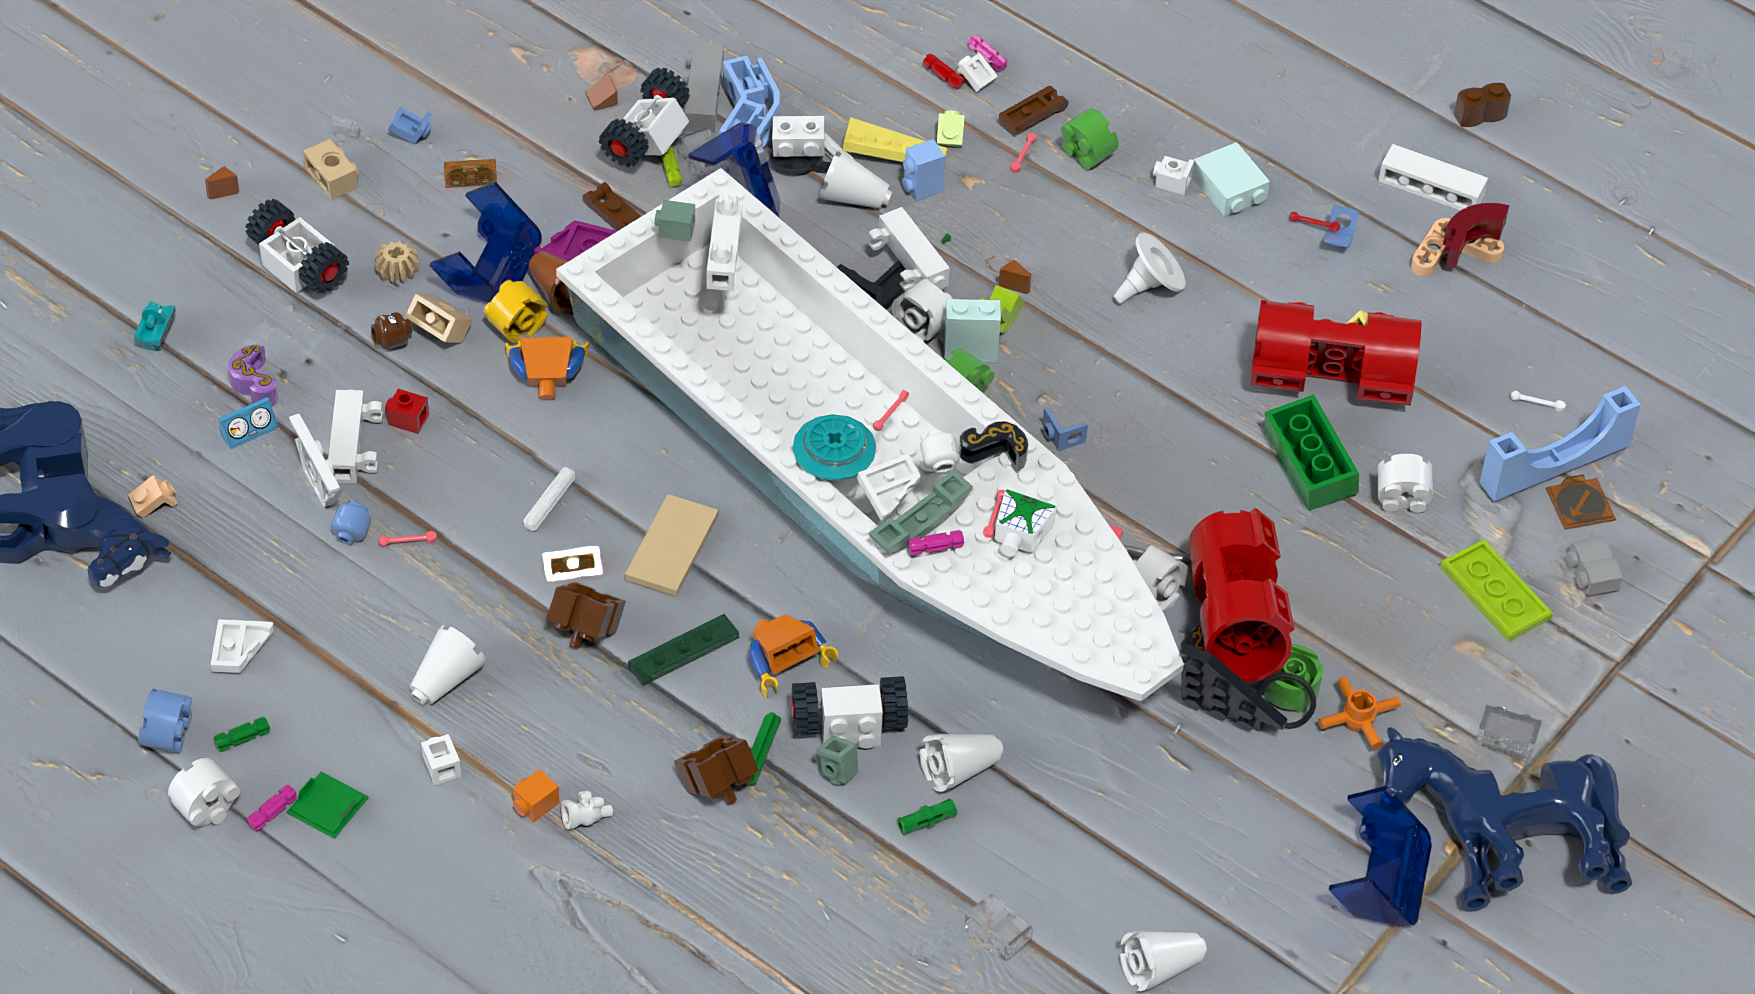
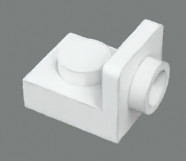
(976, 71)

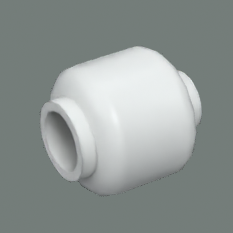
(940, 451)

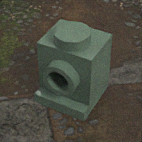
(838, 766)

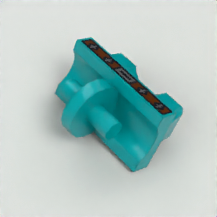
(154, 325)

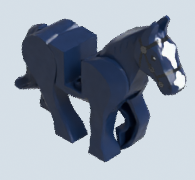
(57, 500)

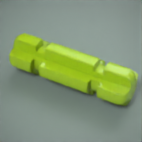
(671, 168)

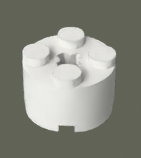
(922, 309)
(1405, 483)
(1162, 575)
(203, 793)

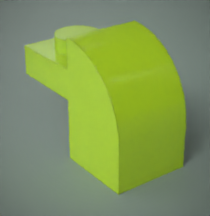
(1009, 306)

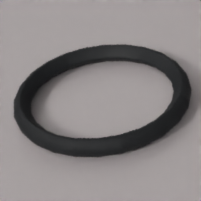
(1302, 681)

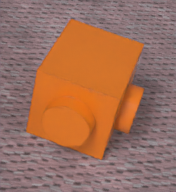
(535, 796)

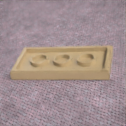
(671, 545)

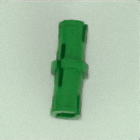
(927, 816)

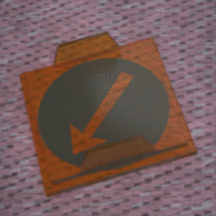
(1580, 502)

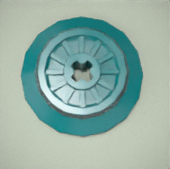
(834, 447)

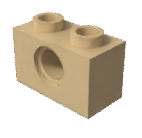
(331, 168)
(438, 318)

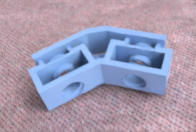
(748, 89)

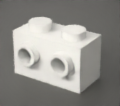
(798, 138)

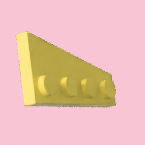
(878, 141)

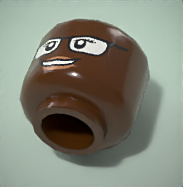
(391, 330)

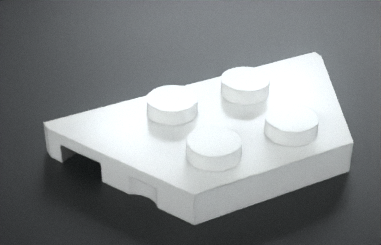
(316, 468)

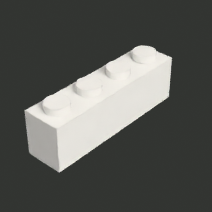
(1432, 178)

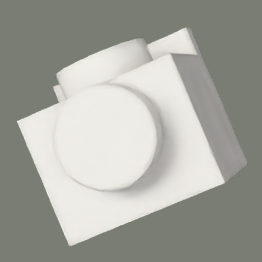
(1173, 174)
(441, 759)

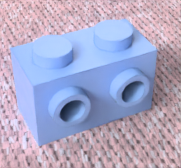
(924, 170)

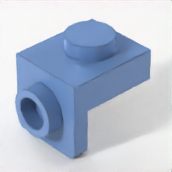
(409, 125)

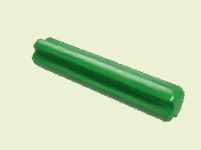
(763, 743)

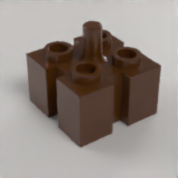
(586, 611)
(716, 767)

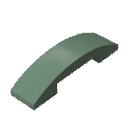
(925, 515)

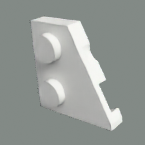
(237, 643)

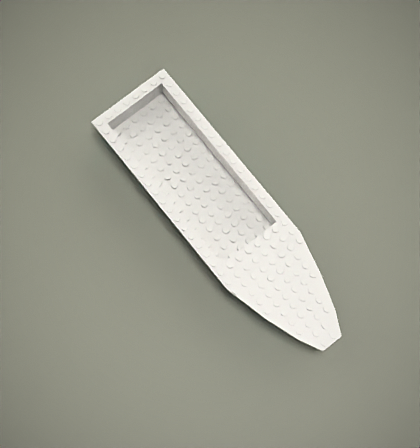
(814, 344)

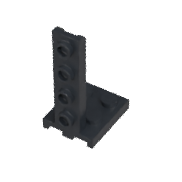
(884, 289)

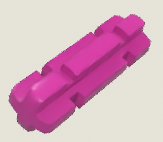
(989, 53)
(935, 542)
(272, 807)

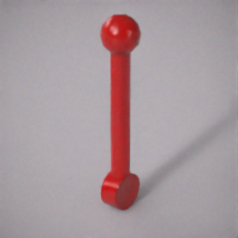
(1334, 226)

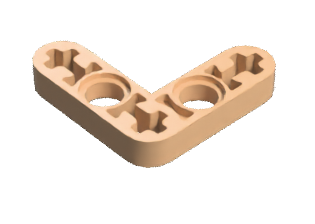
(1436, 236)

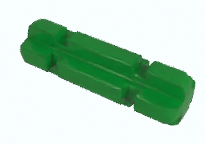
(241, 733)

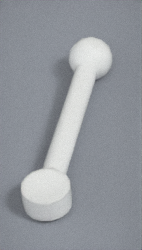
(1558, 405)

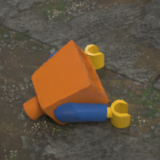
(547, 362)
(783, 644)

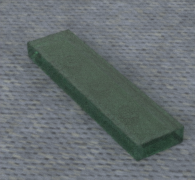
(683, 649)

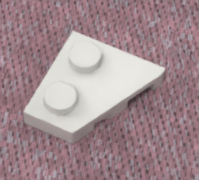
(889, 483)

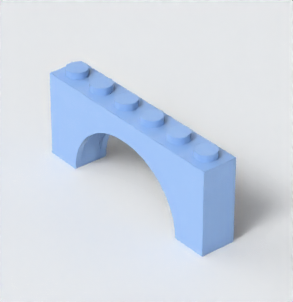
(1513, 468)

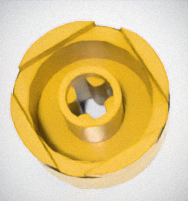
(516, 310)

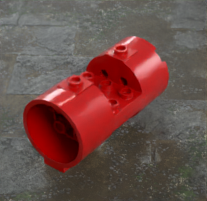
(1375, 356)
(1243, 609)

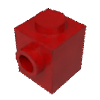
(407, 411)

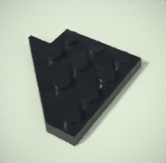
(1216, 688)

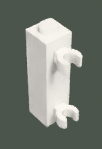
(724, 243)
(911, 249)
(347, 435)

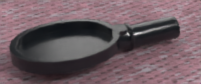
(797, 164)

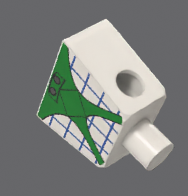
(1023, 522)

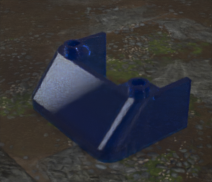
(747, 152)
(509, 247)
(1396, 862)

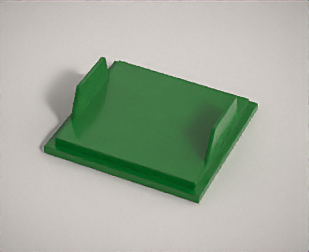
(327, 804)

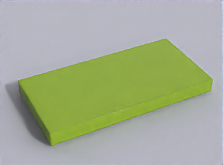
(1496, 590)

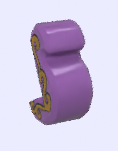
(247, 377)

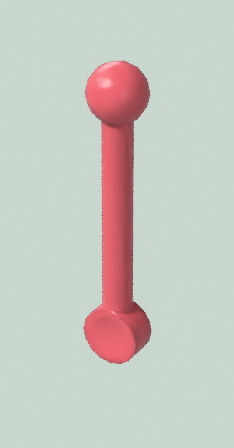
(1015, 166)
(878, 424)
(989, 530)
(430, 537)

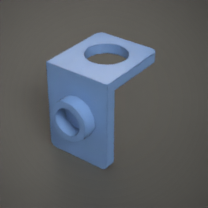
(1344, 235)
(1060, 436)

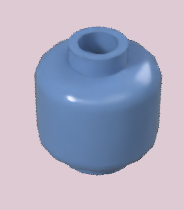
(351, 522)

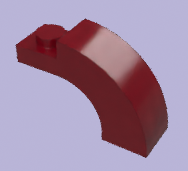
(1472, 223)

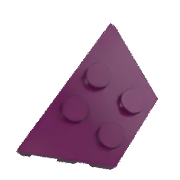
(575, 240)

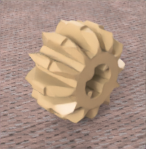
(396, 261)

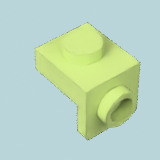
(950, 129)

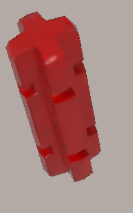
(943, 71)

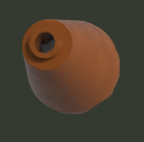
(543, 269)

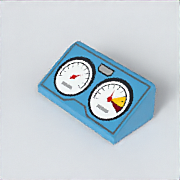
(248, 423)

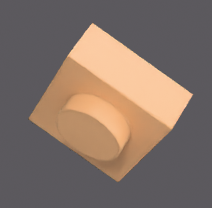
(151, 495)

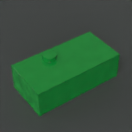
(1311, 452)

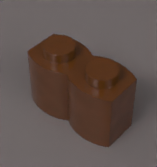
(1482, 104)

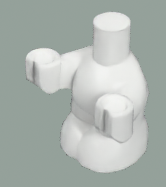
(584, 811)

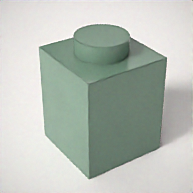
(675, 220)

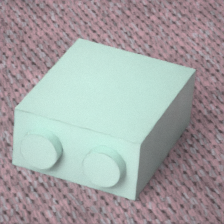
(1230, 179)
(973, 327)

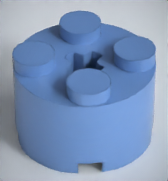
(164, 720)

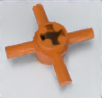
(1359, 712)

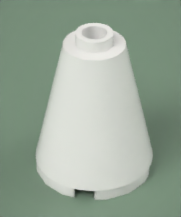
(853, 184)
(445, 665)
(957, 757)
(1159, 956)

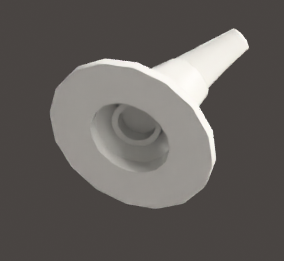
(1151, 269)

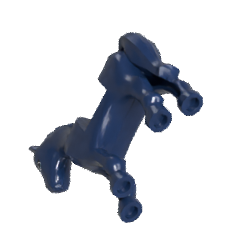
(1573, 800)

